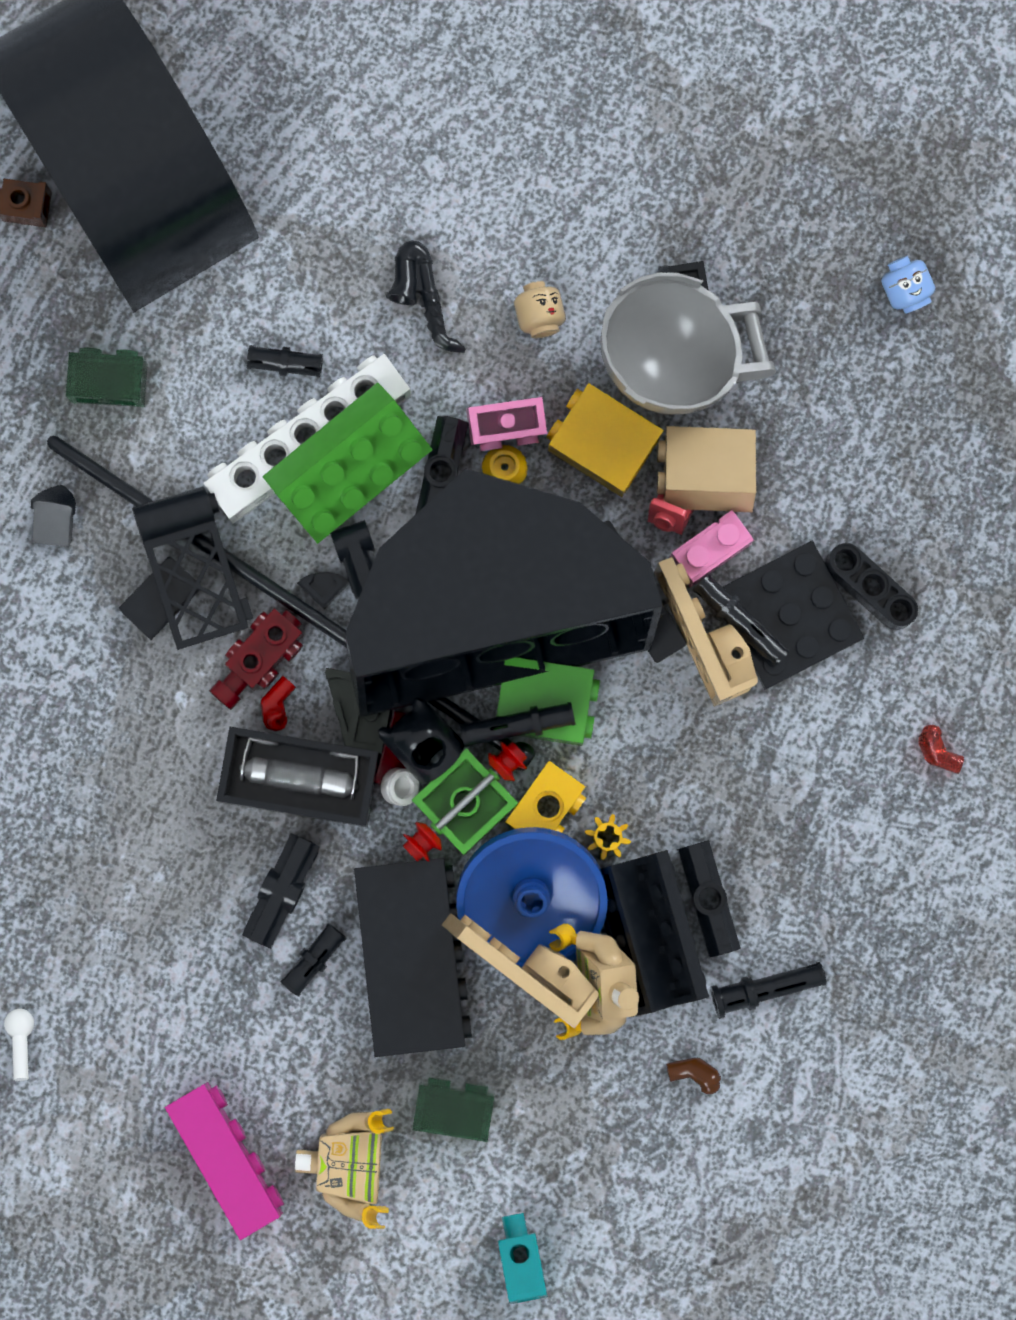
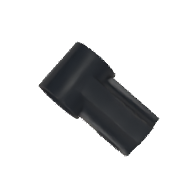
(356, 552)

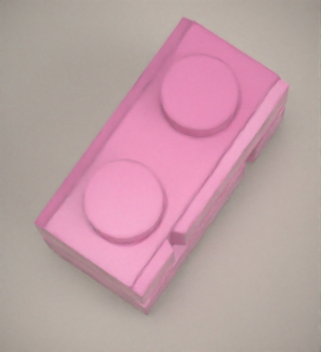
(712, 547)

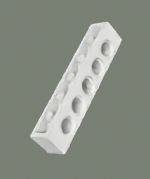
(252, 457)

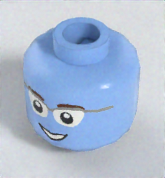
(908, 284)

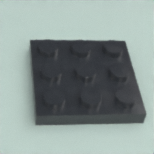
(800, 608)

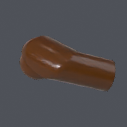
(697, 1070)

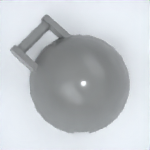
(677, 344)

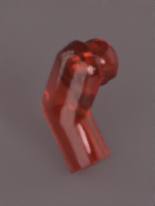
(935, 751)

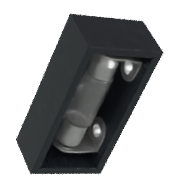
(298, 777)

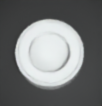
(399, 787)

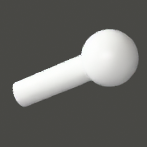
(19, 1025)

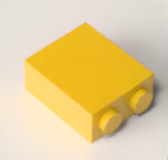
(603, 439)

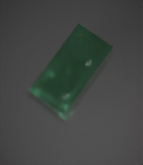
(106, 378)
(454, 1110)

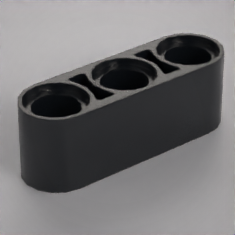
(889, 593)

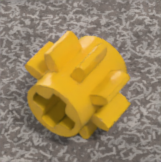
(617, 831)

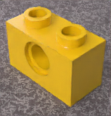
(549, 783)

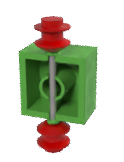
(465, 802)

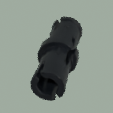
(284, 361)
(313, 959)

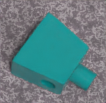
(526, 1279)

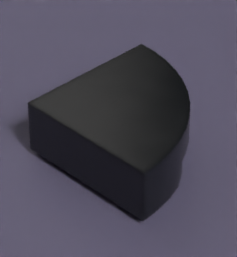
(323, 587)

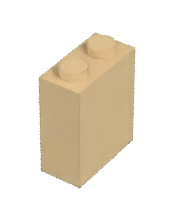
(708, 468)

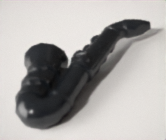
(415, 275)

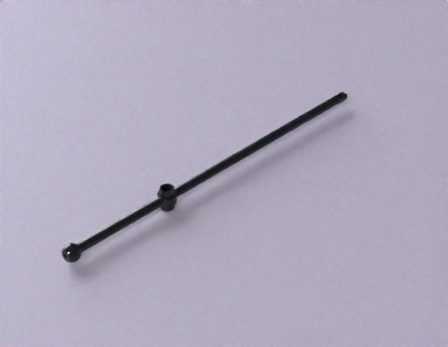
(257, 579)

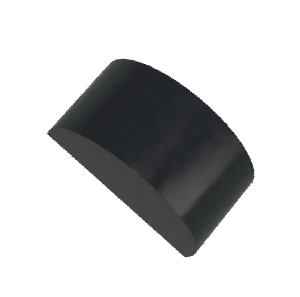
(122, 146)

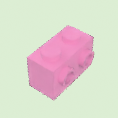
(506, 421)

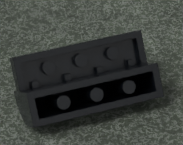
(653, 931)

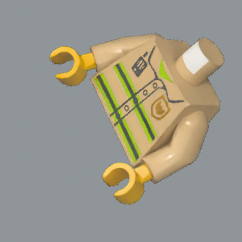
(609, 973)
(349, 1165)

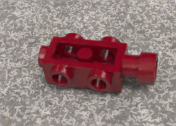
(267, 652)

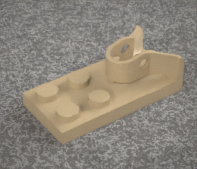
(712, 651)
(538, 975)

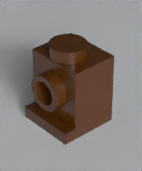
(32, 210)

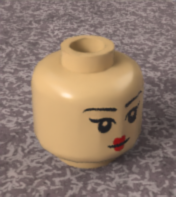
(539, 310)

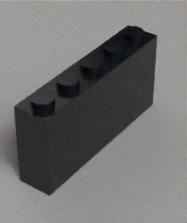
(411, 957)

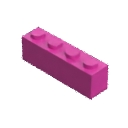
(224, 1160)

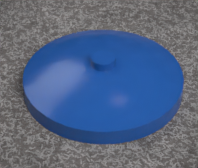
(529, 885)

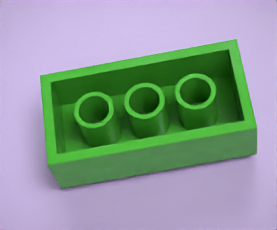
(347, 462)

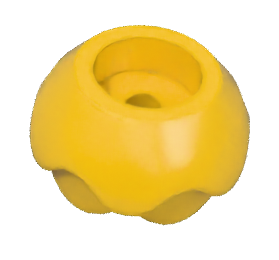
(507, 455)

